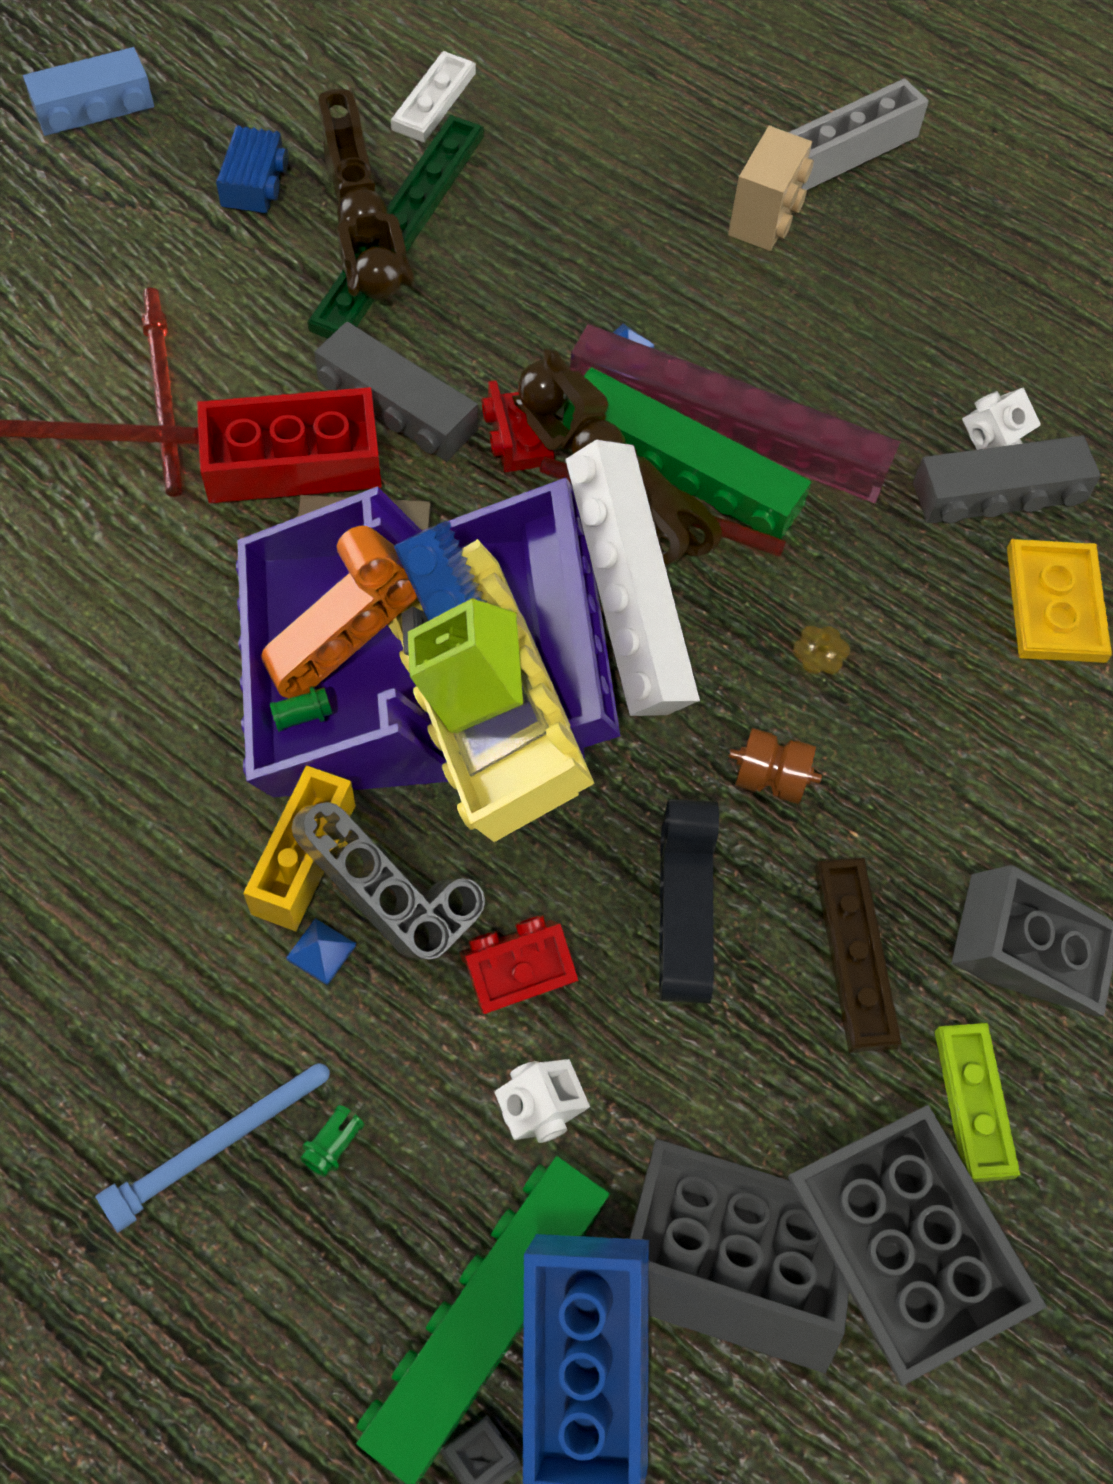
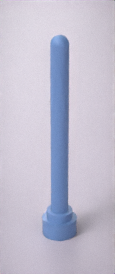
(126, 1201)

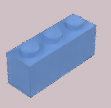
(89, 91)

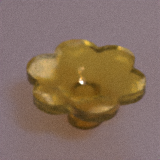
(821, 649)

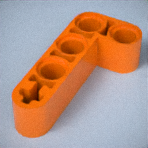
(343, 617)

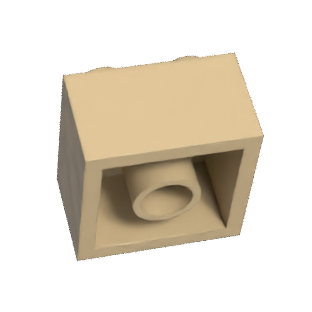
(771, 188)

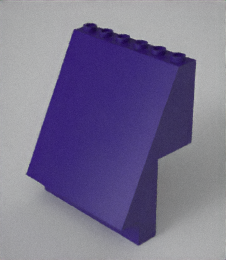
(376, 722)

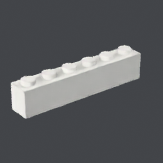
(632, 579)

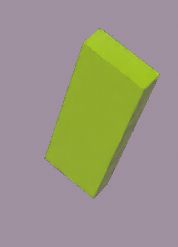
(976, 1102)

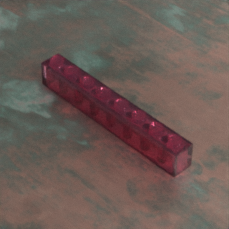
(763, 422)

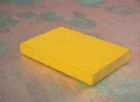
(1058, 601)

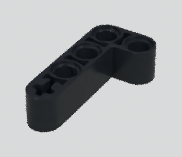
(686, 900)

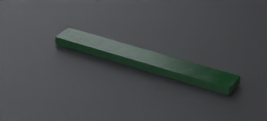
(413, 207)

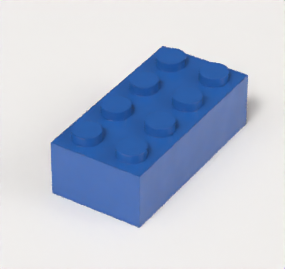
(585, 1360)

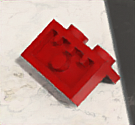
(512, 435)
(519, 963)

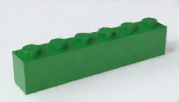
(703, 460)
(476, 1330)

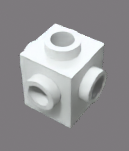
(992, 421)
(541, 1099)

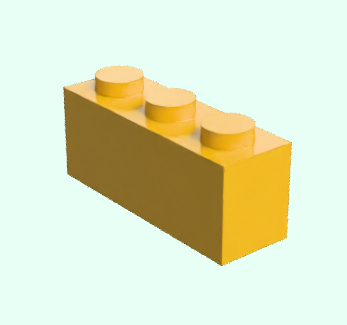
(286, 873)

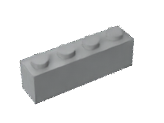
(863, 130)

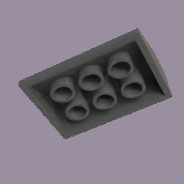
(916, 1244)
(738, 1258)

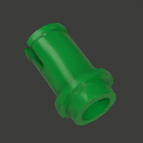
(301, 708)
(330, 1143)

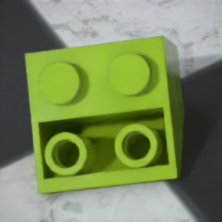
(467, 663)

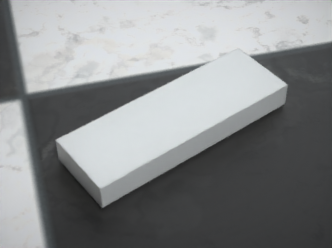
(433, 96)

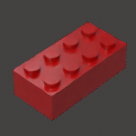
(288, 445)

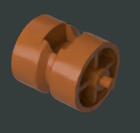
(781, 767)

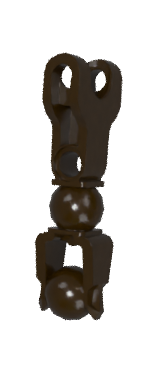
(361, 211)
(546, 389)

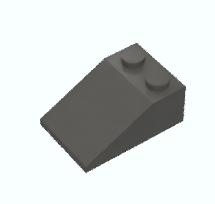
(1035, 941)

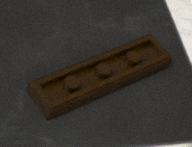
(857, 956)

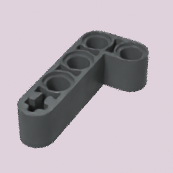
(377, 874)

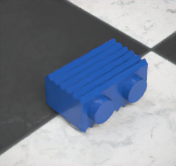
(252, 169)
(437, 570)

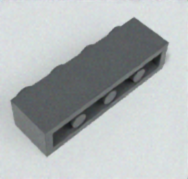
(402, 392)
(1005, 479)

